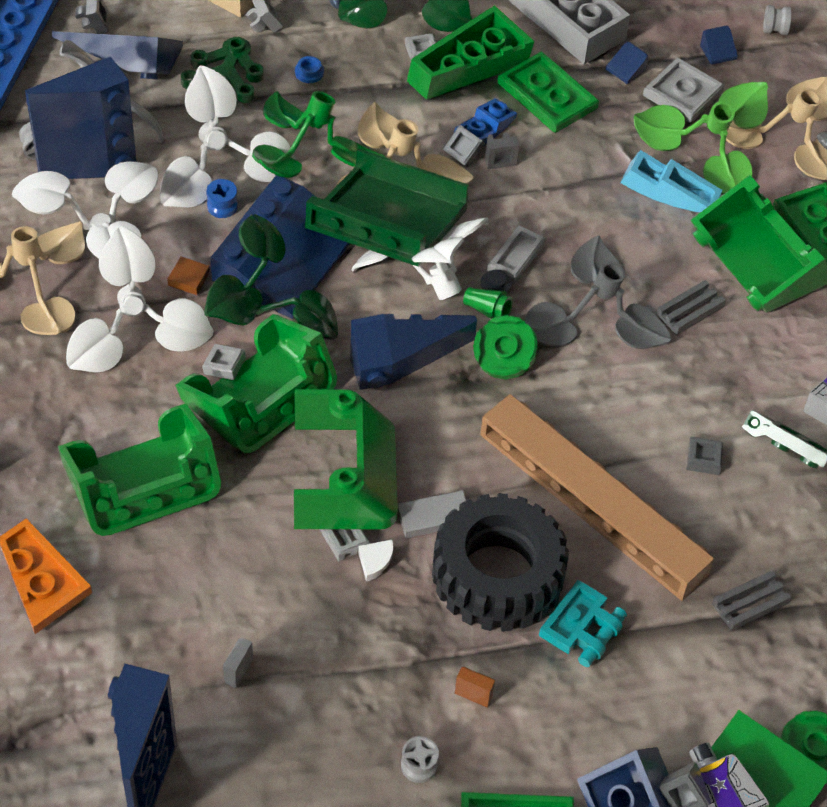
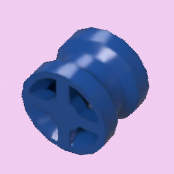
(222, 198)

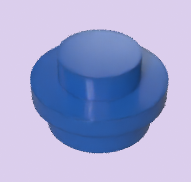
(309, 70)

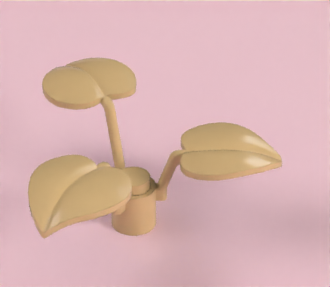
(806, 104)
(382, 129)
(60, 247)

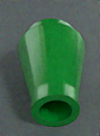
(488, 302)

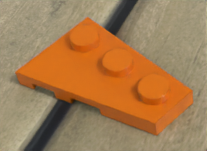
(41, 575)

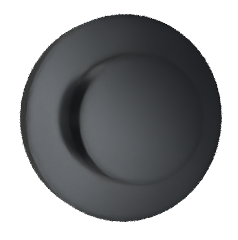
(496, 280)

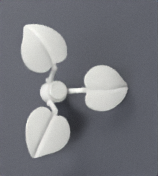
(207, 99)
(47, 190)
(124, 261)
(442, 274)

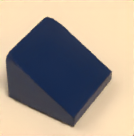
(718, 45)
(628, 63)

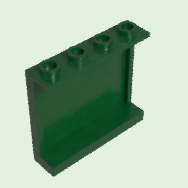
(389, 207)

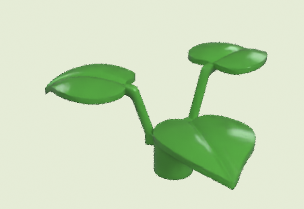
(743, 104)

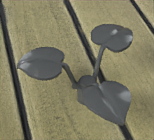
(597, 265)

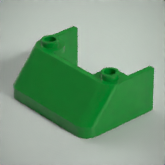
(356, 496)

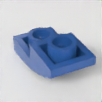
(489, 119)

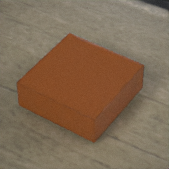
(188, 275)
(474, 686)

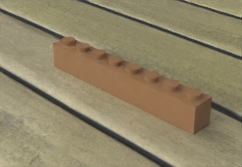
(597, 497)

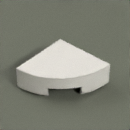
(375, 558)

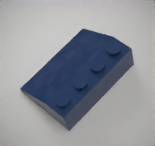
(83, 121)
(307, 253)
(143, 731)

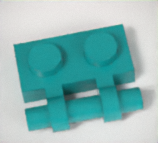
(574, 616)

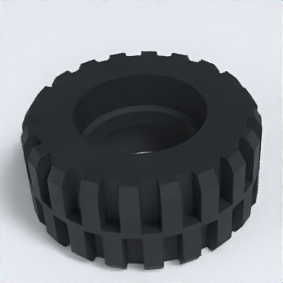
(492, 599)

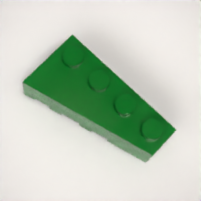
(470, 54)

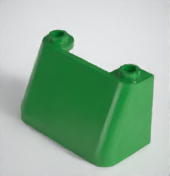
(759, 247)
(263, 392)
(144, 478)

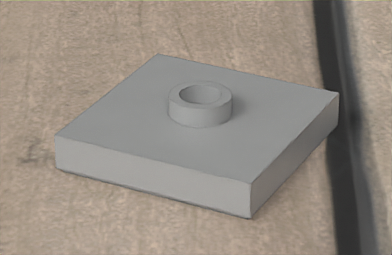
(684, 89)

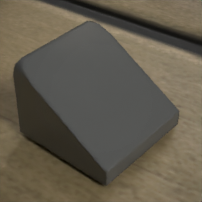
(685, 788)

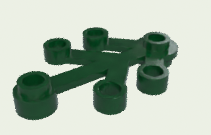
(233, 51)

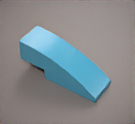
(669, 183)

